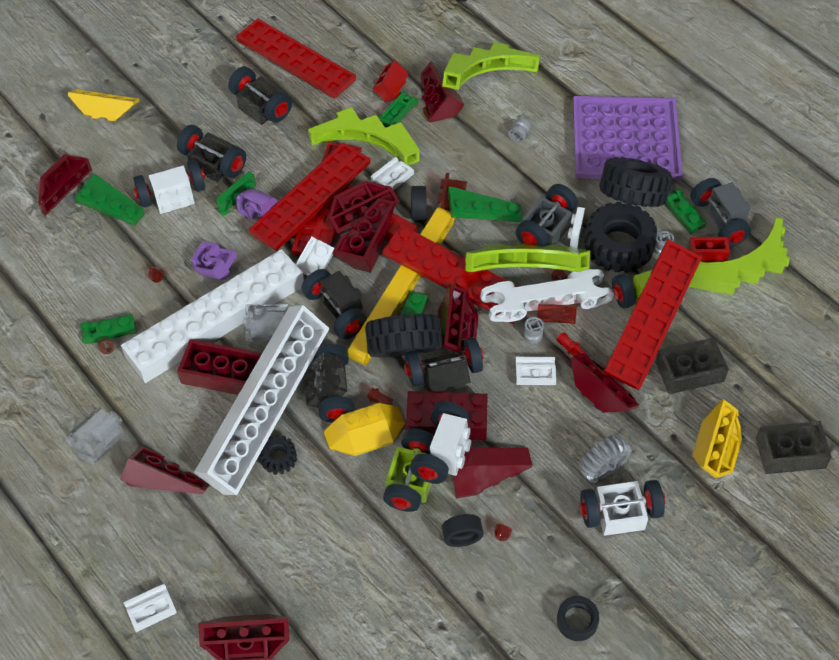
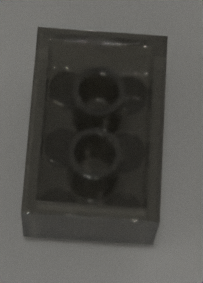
(691, 365)
(793, 447)

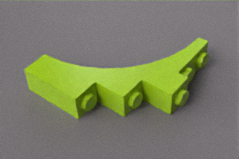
(499, 57)
(371, 130)
(524, 255)
(727, 275)

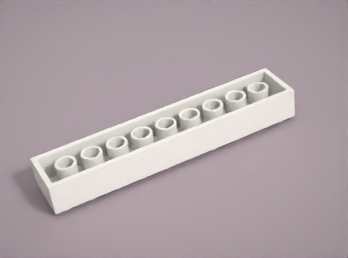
(211, 315)
(262, 401)

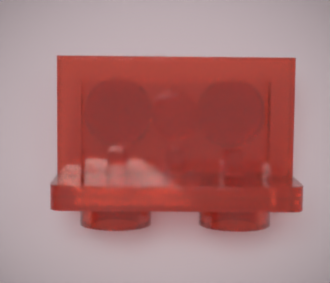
(445, 183)
(557, 313)

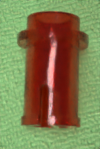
(378, 397)

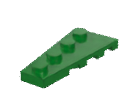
(108, 200)
(478, 206)

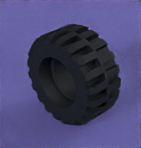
(635, 182)
(624, 219)
(403, 334)

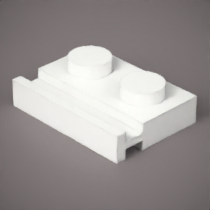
(393, 174)
(577, 222)
(314, 256)
(535, 371)
(150, 607)

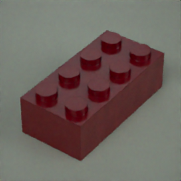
(216, 366)
(421, 405)

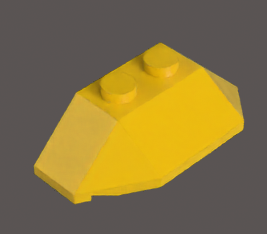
(102, 104)
(365, 429)
(719, 440)

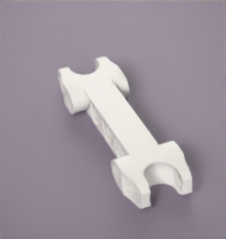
(516, 301)

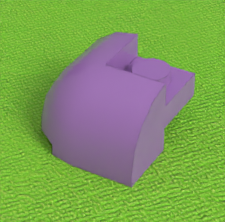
(254, 203)
(213, 261)

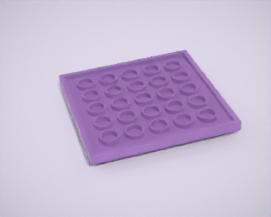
(627, 129)

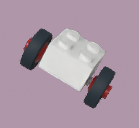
(171, 187)
(447, 445)
(622, 506)

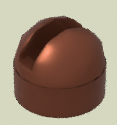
(102, 348)

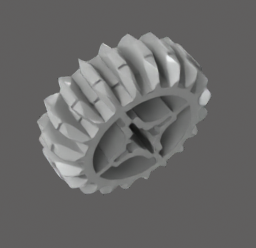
(605, 458)

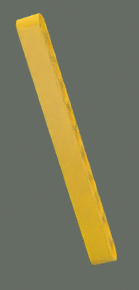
(400, 286)

